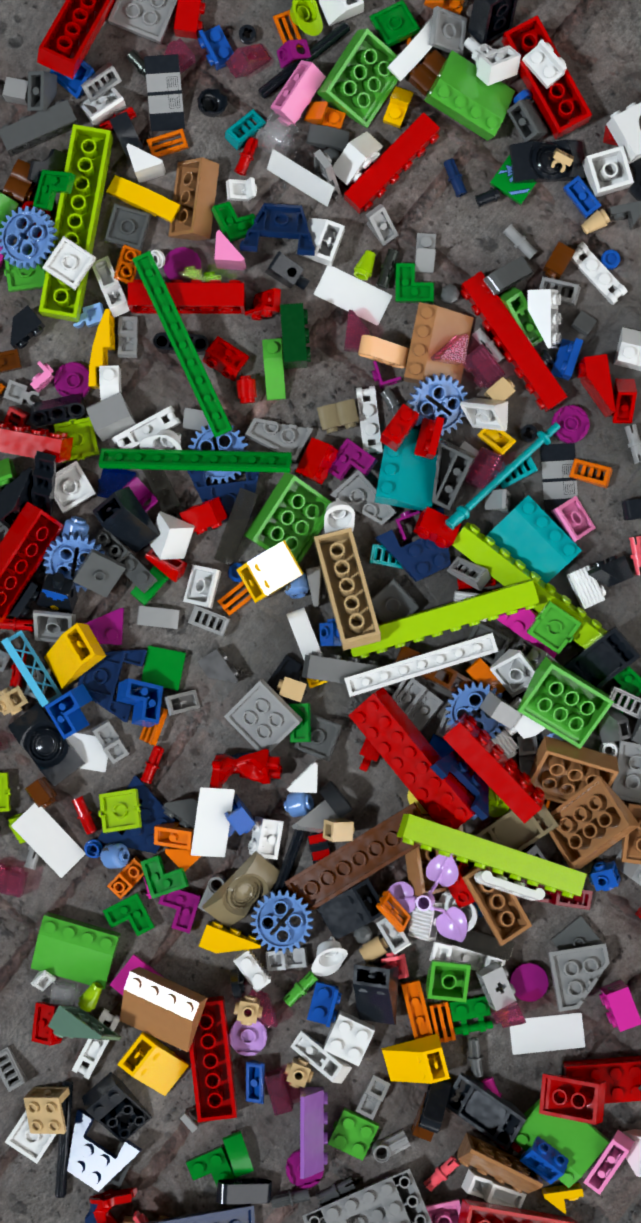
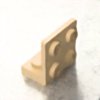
(45, 1109)

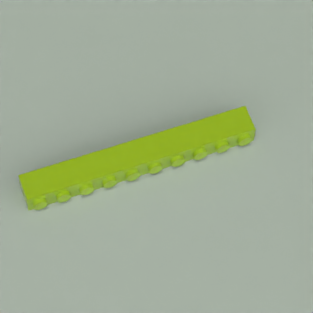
(509, 571)
(452, 617)
(491, 855)

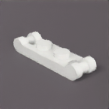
(598, 274)
(369, 420)
(146, 428)
(501, 883)
(94, 1048)

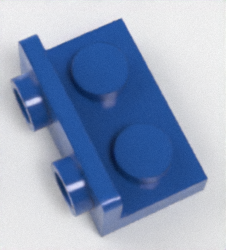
(216, 46)
(566, 358)
(323, 1003)
(545, 1160)

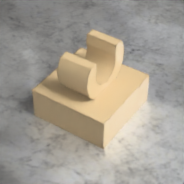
(563, 158)

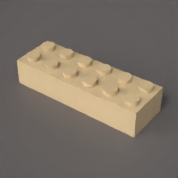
(347, 589)

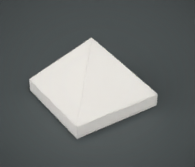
(43, 980)

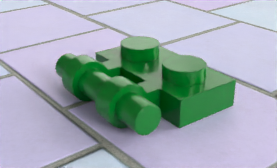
(473, 1008)

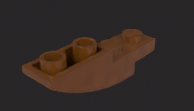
(445, 677)

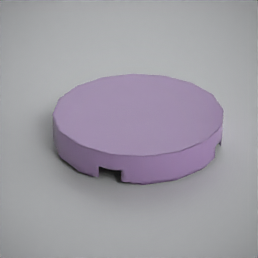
(248, 1039)

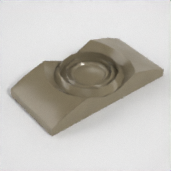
(513, 833)
(242, 889)

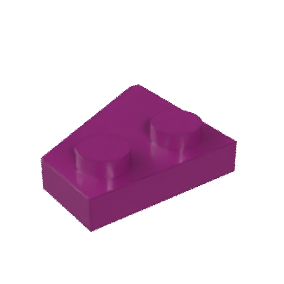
(109, 627)

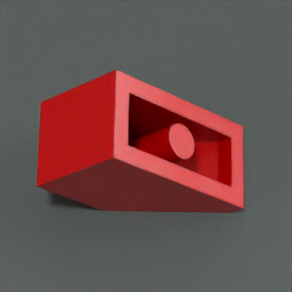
(624, 399)

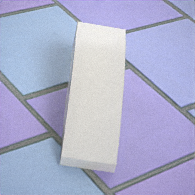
(110, 287)
(491, 1190)

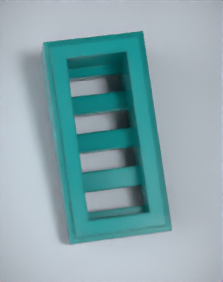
(235, 137)
(533, 469)
(375, 547)

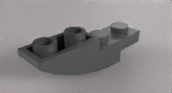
(134, 568)

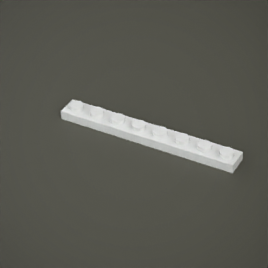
(421, 665)

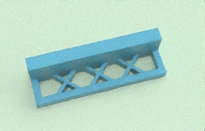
(25, 672)

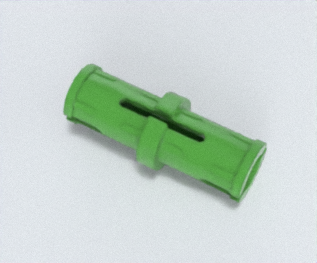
(300, 988)

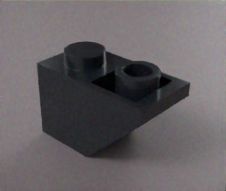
(24, 327)
(612, 572)

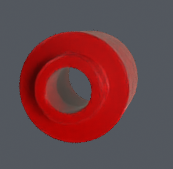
(246, 389)

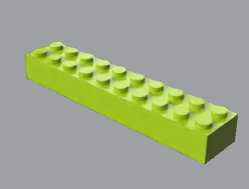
(78, 215)

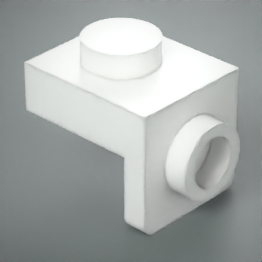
(241, 189)

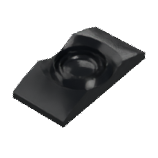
(533, 161)
(603, 658)
(45, 745)
(485, 1110)

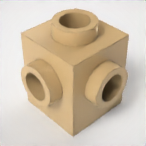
(12, 700)
(251, 1003)
(302, 1066)

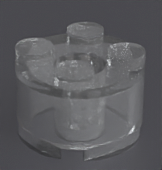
(277, 134)

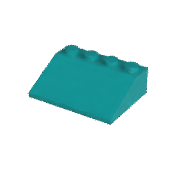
(406, 478)
(535, 540)

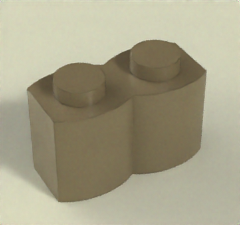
(338, 415)

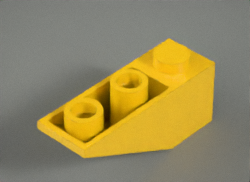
(223, 940)

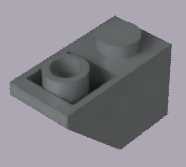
(182, 810)

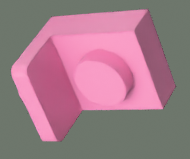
(40, 380)

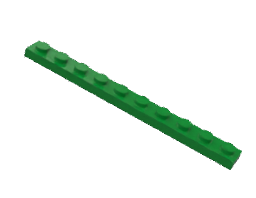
(182, 343)
(195, 460)

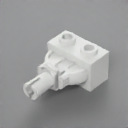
(491, 63)

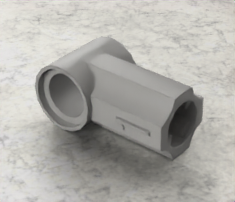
(210, 889)
(392, 1144)

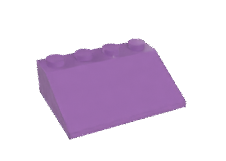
(312, 1131)

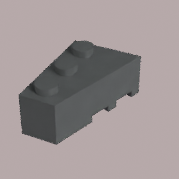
(451, 470)

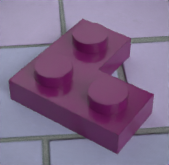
(351, 455)
(186, 906)

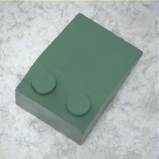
(77, 1023)

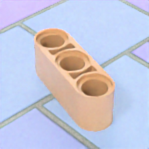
(383, 351)

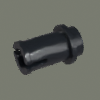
(487, 197)

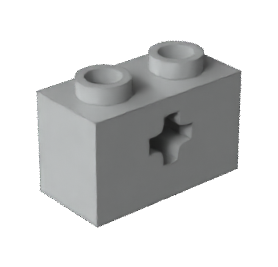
(488, 978)

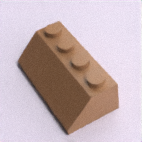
(196, 195)
(499, 908)

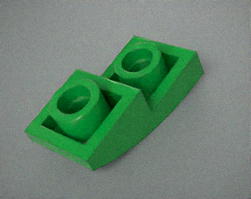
(145, 598)
(238, 1154)

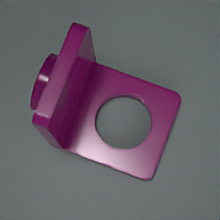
(288, 52)
(377, 377)
(142, 493)
(404, 516)

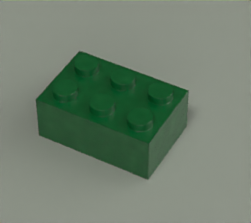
(295, 336)

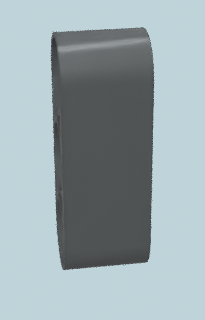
(508, 276)

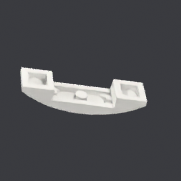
(412, 53)
(451, 953)

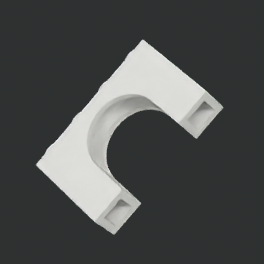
(626, 130)

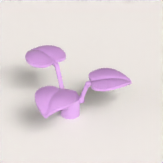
(444, 871)

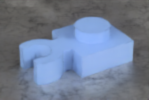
(91, 315)

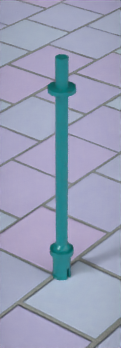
(464, 511)

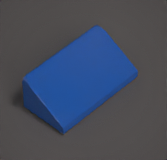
(581, 197)
(255, 1081)

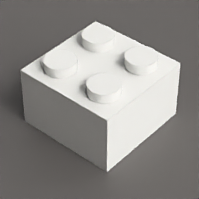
(607, 171)
(349, 1038)

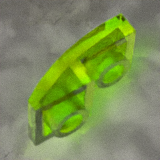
(192, 274)

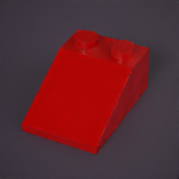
(596, 380)
(572, 1098)

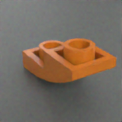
(125, 268)
(481, 671)
(126, 878)

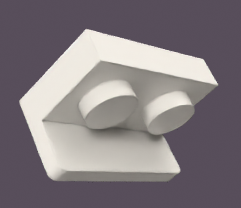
(545, 64)
(266, 837)

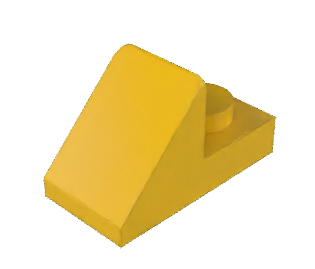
(397, 107)
(497, 440)
(557, 1194)

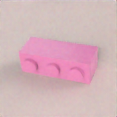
(298, 91)
(609, 1162)

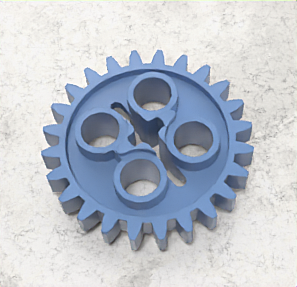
(40, 246)
(448, 390)
(235, 445)
(57, 558)
(462, 701)
(295, 932)

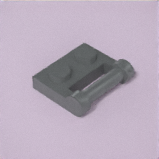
(501, 641)

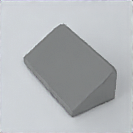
(194, 419)

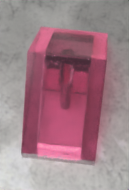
(454, 351)

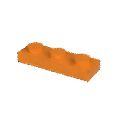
(417, 1009)

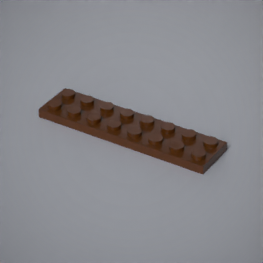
(352, 862)

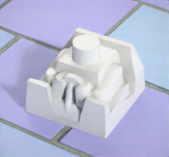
(524, 725)

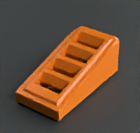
(607, 470)

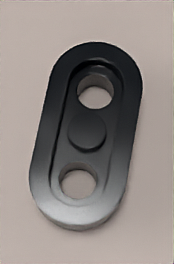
(237, 983)

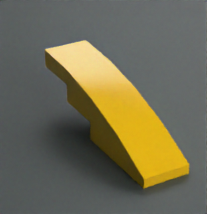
(143, 198)
(103, 342)

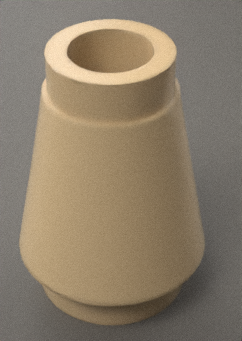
(596, 221)

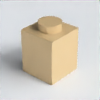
(501, 390)
(291, 689)
(338, 830)

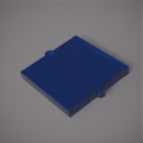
(113, 480)

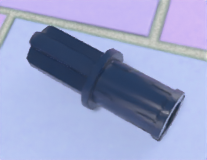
(455, 177)

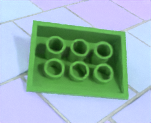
(360, 78)
(468, 98)
(290, 514)
(564, 702)
(75, 949)
(573, 1139)

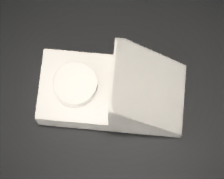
(396, 940)

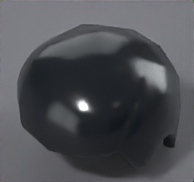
(212, 102)

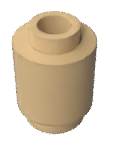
(374, 949)

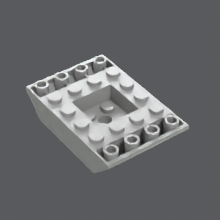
(385, 1201)

